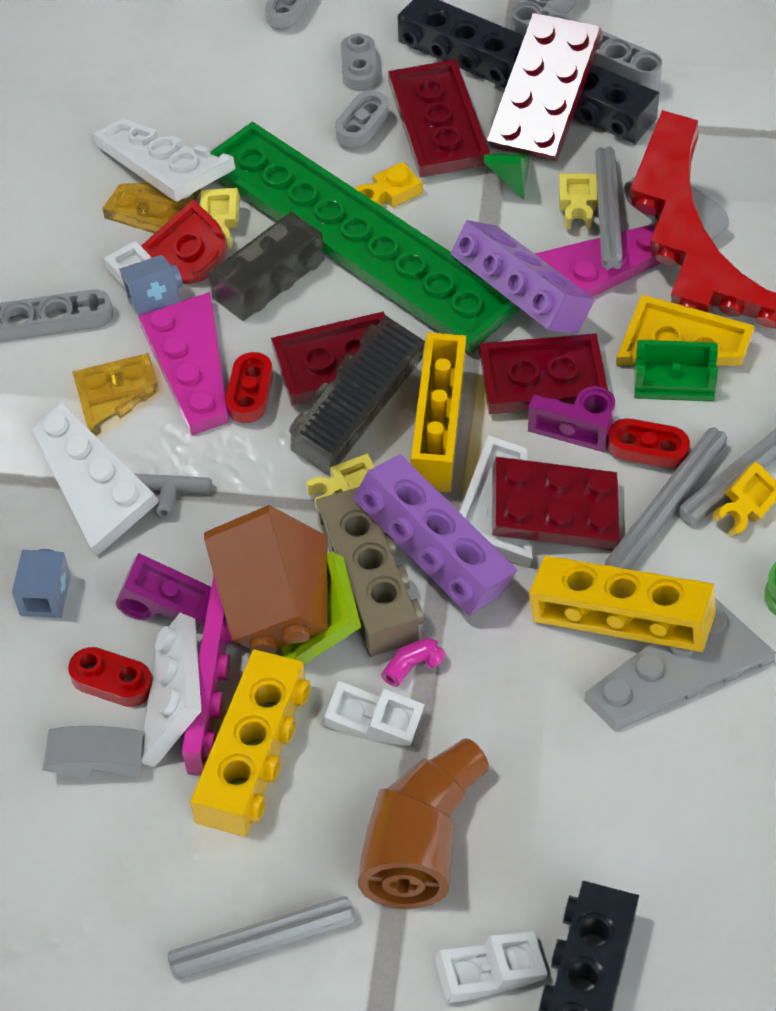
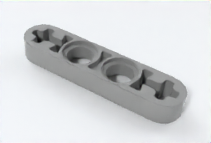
(38, 309)

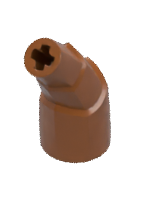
(411, 829)

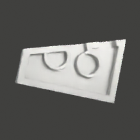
(478, 500)
(174, 689)

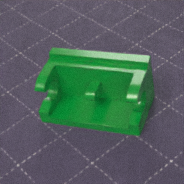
(675, 370)

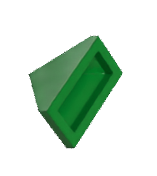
(510, 168)

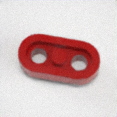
(247, 390)
(648, 443)
(107, 676)

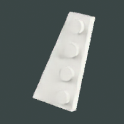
(162, 160)
(93, 480)

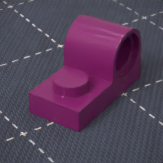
(579, 424)
(161, 589)

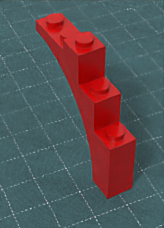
(679, 237)

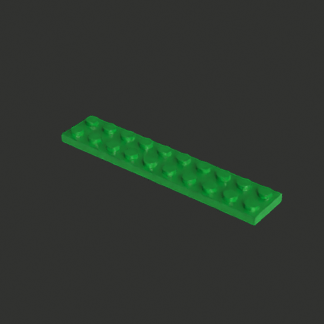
(365, 237)

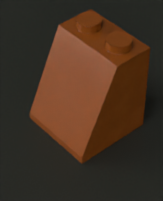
(270, 578)

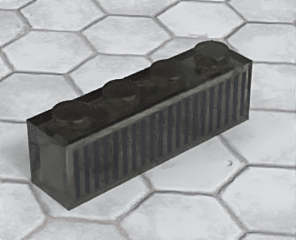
(356, 395)

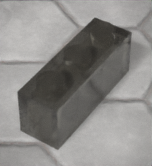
(267, 266)

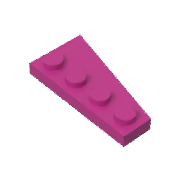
(583, 260)
(189, 358)

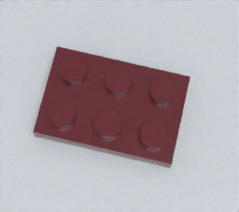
(313, 355)
(539, 367)
(555, 503)

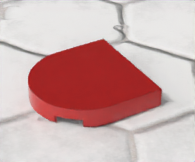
(190, 242)

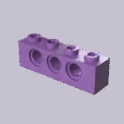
(522, 277)
(434, 534)

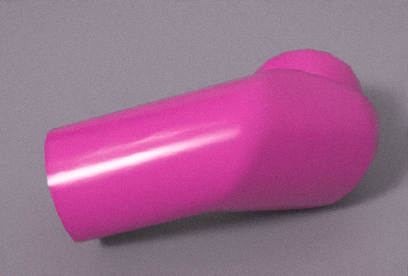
(410, 655)

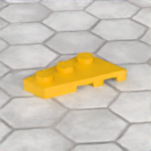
(673, 322)

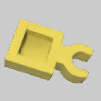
(578, 197)
(223, 207)
(343, 477)

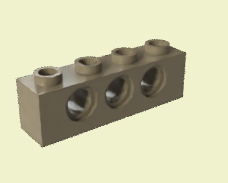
(382, 625)

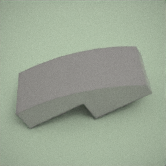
(103, 748)

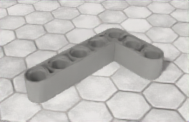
(612, 52)

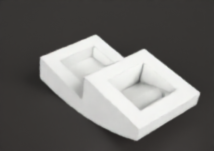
(373, 717)
(491, 968)

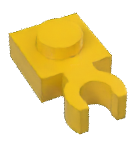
(393, 186)
(751, 496)

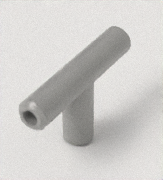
(170, 485)

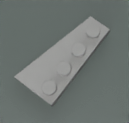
(669, 673)

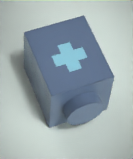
(151, 284)
(41, 583)

